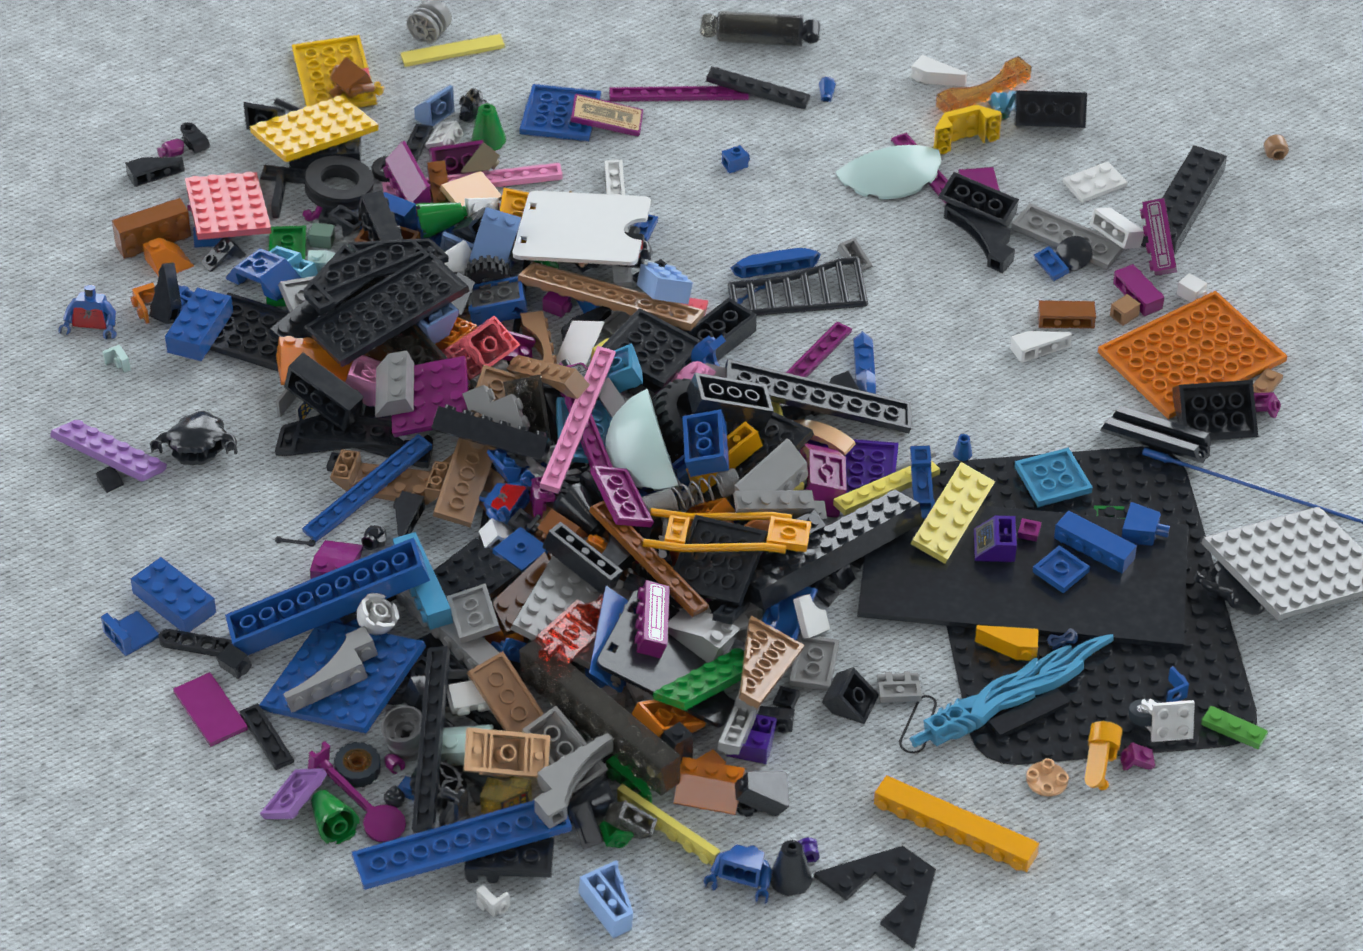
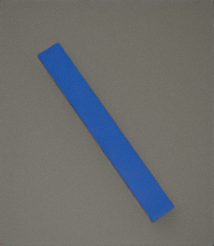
(367, 488)

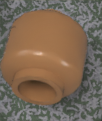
(1276, 147)

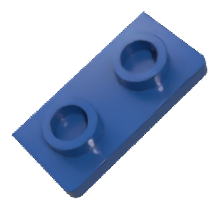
(510, 647)

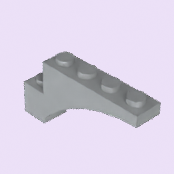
(505, 409)
(780, 501)
(339, 673)
(563, 776)

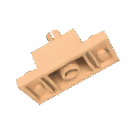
(505, 753)

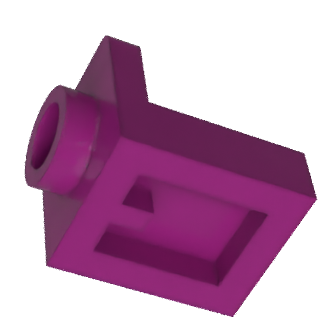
(1267, 403)

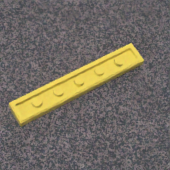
(452, 50)

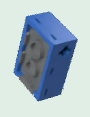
(497, 298)

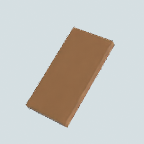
(505, 693)

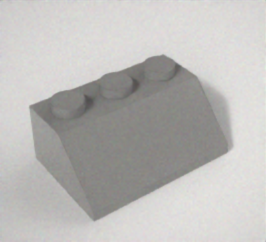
(395, 385)

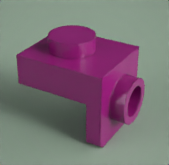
(1137, 756)

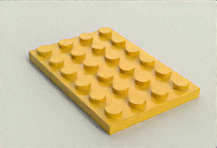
(316, 62)
(314, 128)

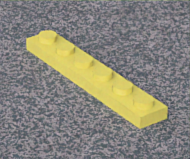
(866, 494)
(672, 828)

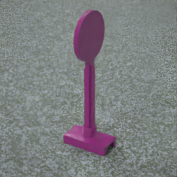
(380, 822)

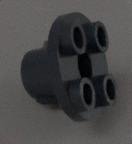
(470, 105)

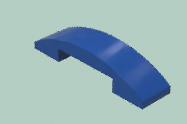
(922, 478)

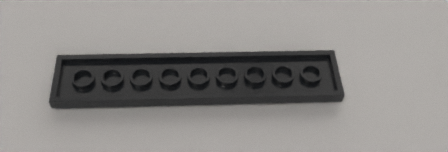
(826, 397)

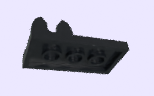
(522, 861)

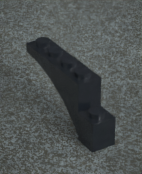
(989, 236)

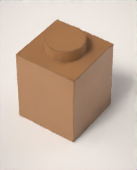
(1125, 309)

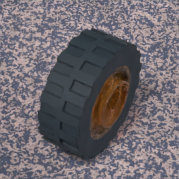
(358, 763)

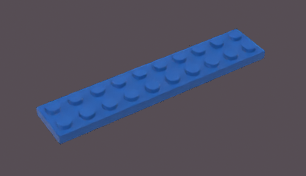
(452, 844)

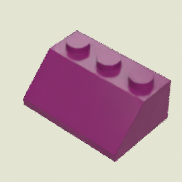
(454, 155)

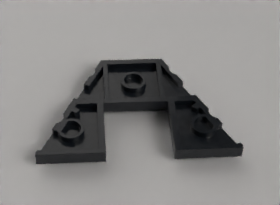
(898, 869)

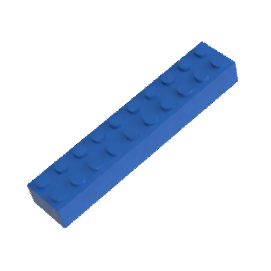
(326, 597)

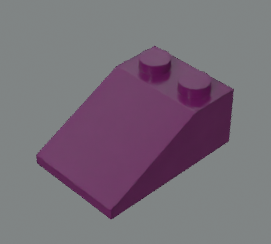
(333, 556)

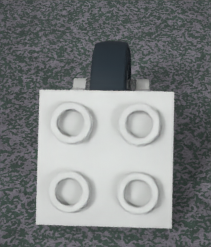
(1164, 720)

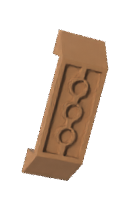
(350, 470)

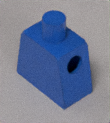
(1143, 525)

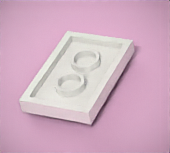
(1095, 182)

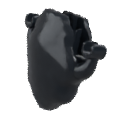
(196, 439)
(1229, 589)

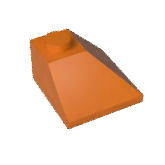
(162, 251)

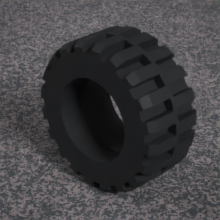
(669, 420)

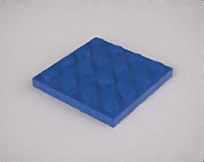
(550, 113)

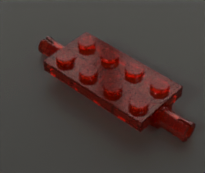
(570, 631)

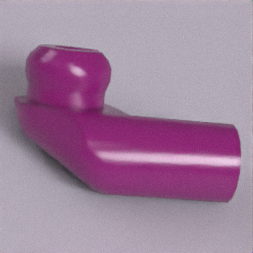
(312, 215)

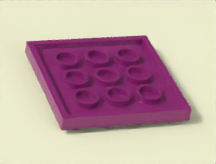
(434, 386)

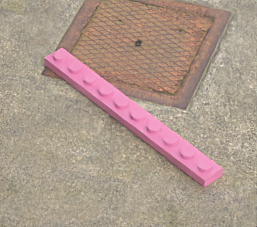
(508, 176)
(577, 421)

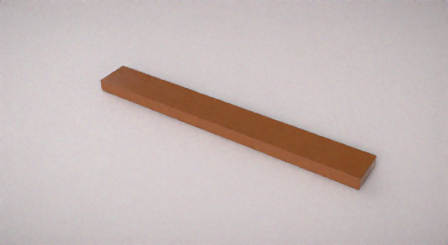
(650, 560)

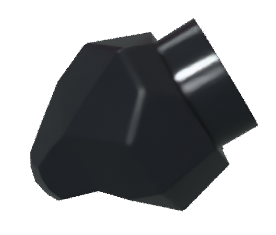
(374, 537)

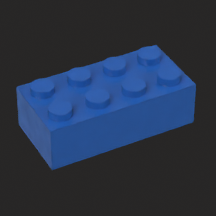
(199, 324)
(173, 595)

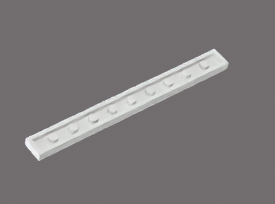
(615, 186)

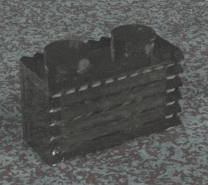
(631, 819)

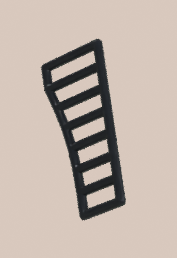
(803, 275)

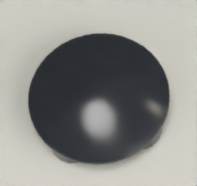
(1075, 252)

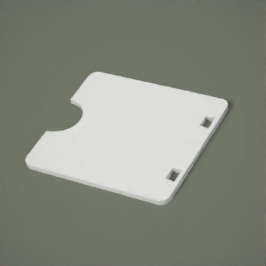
(580, 228)

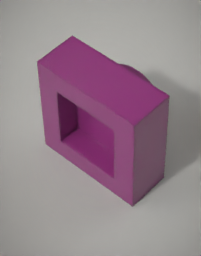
(1029, 529)

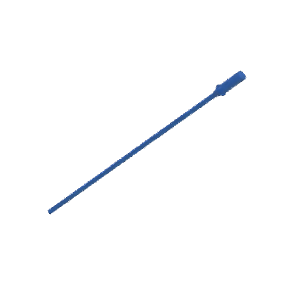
(1166, 458)

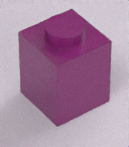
(556, 304)

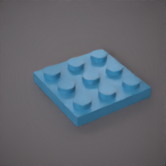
(1053, 477)

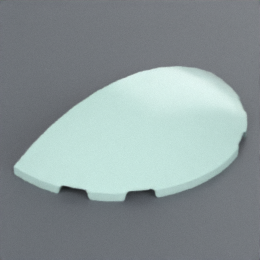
(892, 171)
(638, 445)

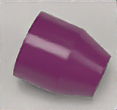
(393, 760)

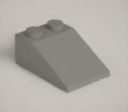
(702, 635)

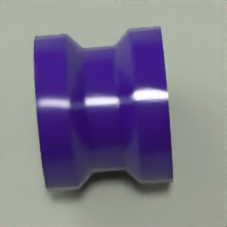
(810, 849)

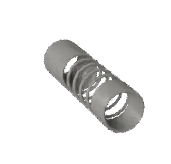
(667, 501)

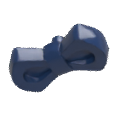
(1069, 637)

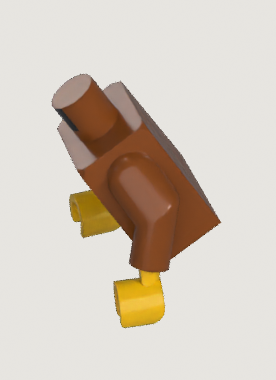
(352, 80)

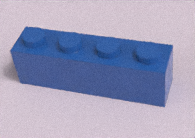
(1095, 541)

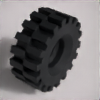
(487, 268)

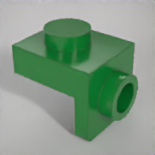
(613, 836)

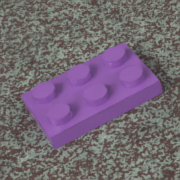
(293, 794)

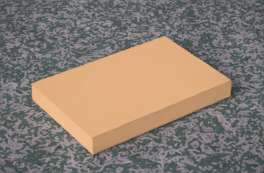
(470, 186)

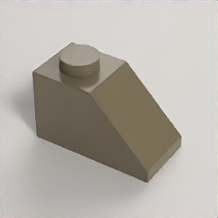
(482, 160)

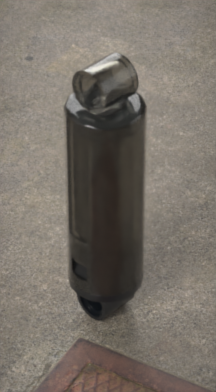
(760, 28)

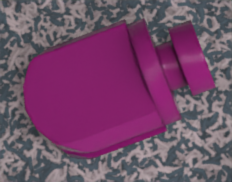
(171, 148)

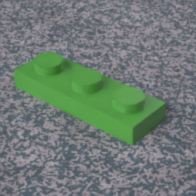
(1234, 727)

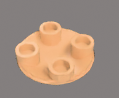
(1047, 778)

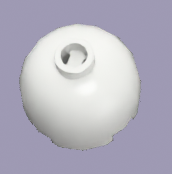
(377, 614)

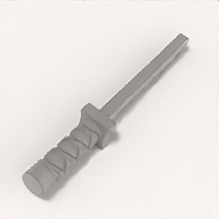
(662, 553)

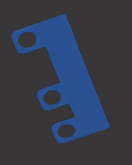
(611, 607)

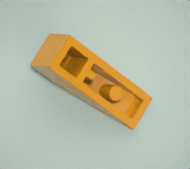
(1010, 641)

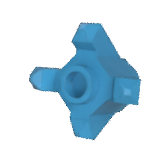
(1003, 102)

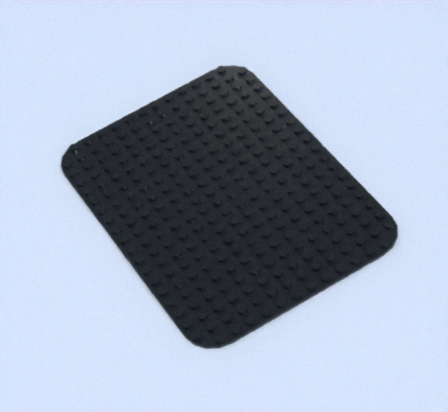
(1117, 671)

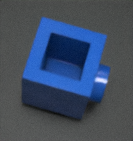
(735, 159)

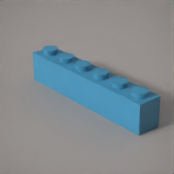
(429, 595)

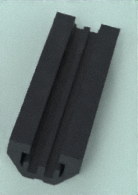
(1159, 434)

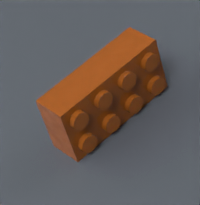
(162, 221)

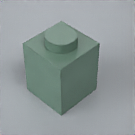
(321, 235)

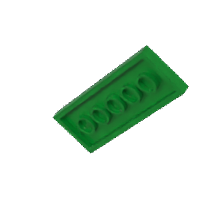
(290, 238)
(703, 682)

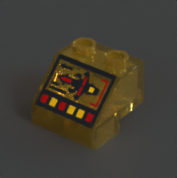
(505, 794)

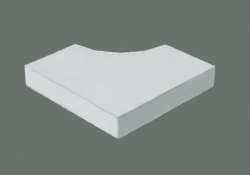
(810, 618)

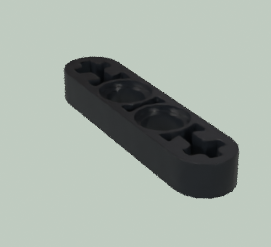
(198, 641)

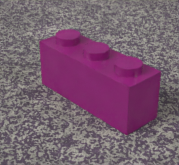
(1136, 285)

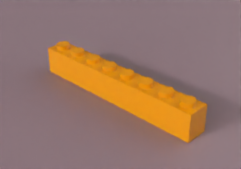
(956, 824)

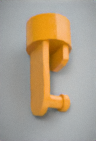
(1103, 747)

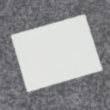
(579, 341)

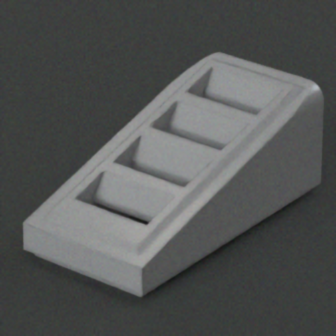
(853, 244)

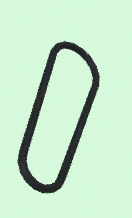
(910, 718)

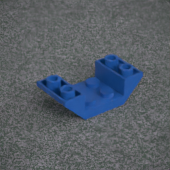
(265, 269)
(506, 465)

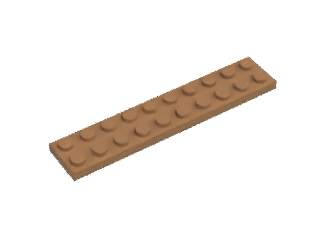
(608, 295)
(469, 464)

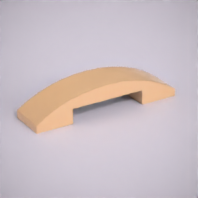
(829, 435)

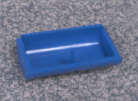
(784, 616)

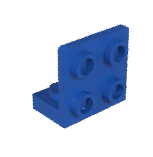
(129, 633)

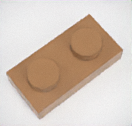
(1267, 381)

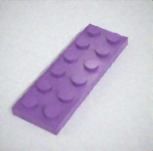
(108, 450)

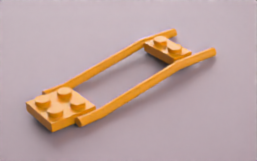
(782, 533)

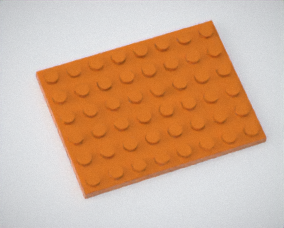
(1191, 346)

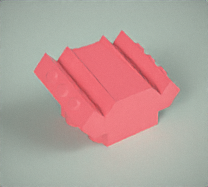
(484, 346)

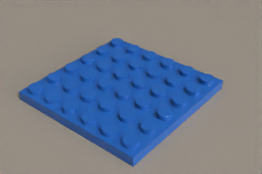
(358, 704)

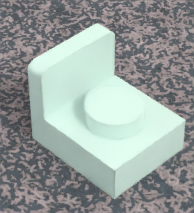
(118, 356)

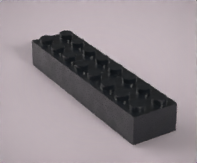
(1191, 191)
(726, 319)

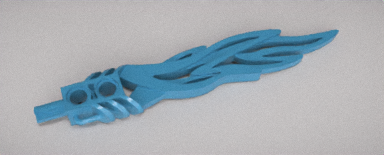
(1007, 692)

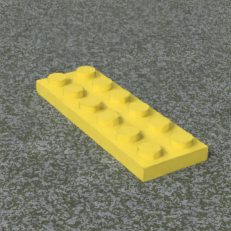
(952, 512)

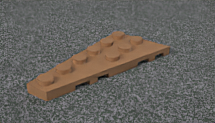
(765, 660)

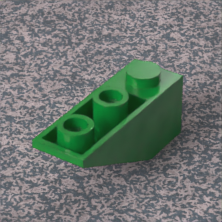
(625, 776)

